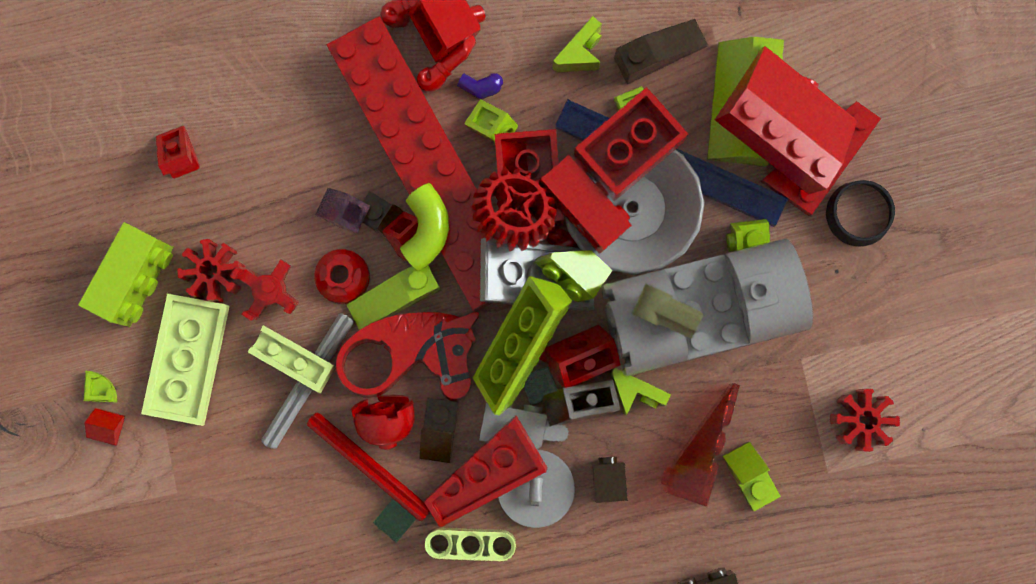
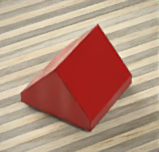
(104, 426)

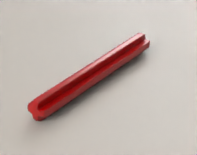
(368, 466)

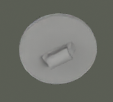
(542, 498)

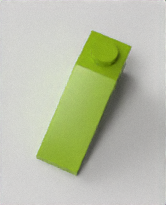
(393, 296)

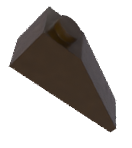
(658, 50)

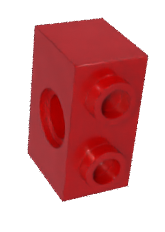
(582, 356)

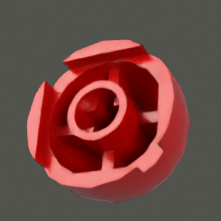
(384, 421)

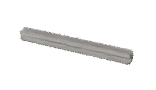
(300, 391)

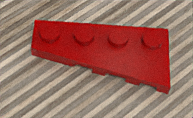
(809, 202)
(493, 470)

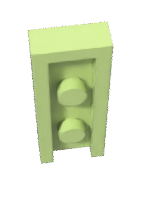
(292, 359)

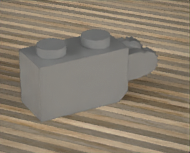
(530, 418)

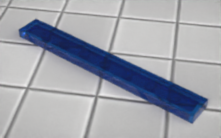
(714, 181)

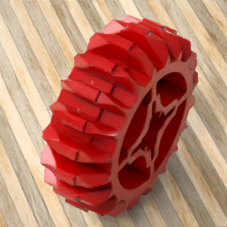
(511, 225)

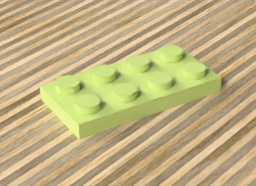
(185, 359)

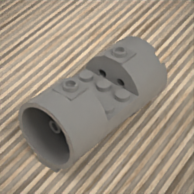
(743, 297)

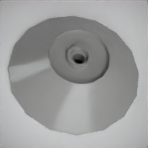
(665, 219)

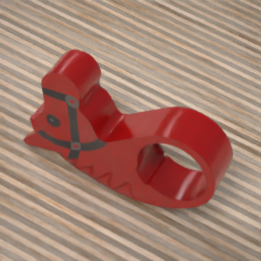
(428, 338)

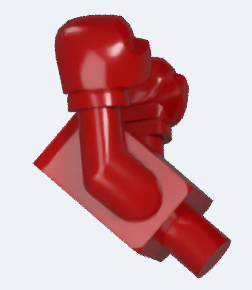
(446, 29)

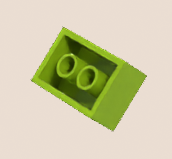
(126, 276)

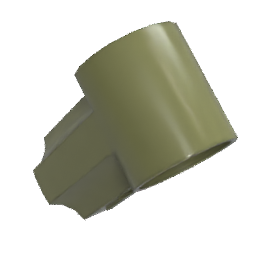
(661, 309)

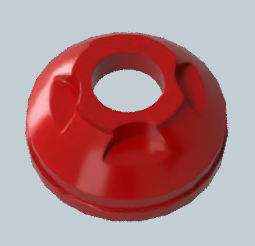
(357, 279)

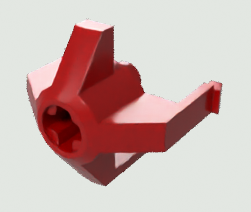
(266, 289)

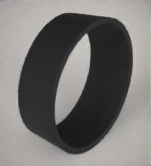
(836, 227)

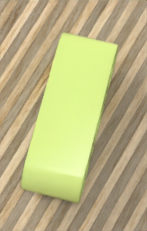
(456, 550)

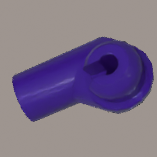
(482, 88)

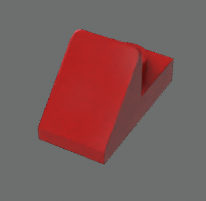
(176, 153)

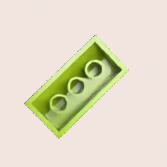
(731, 64)
(520, 342)

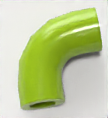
(431, 230)

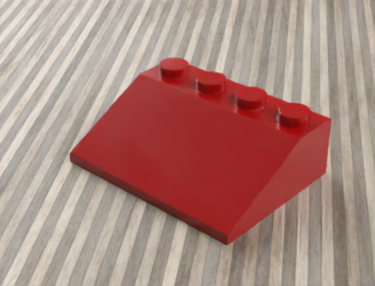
(788, 122)

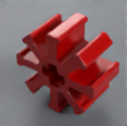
(199, 273)
(870, 410)

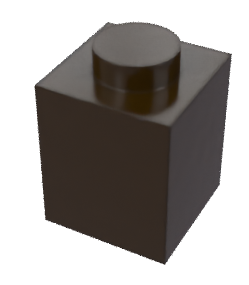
(609, 480)

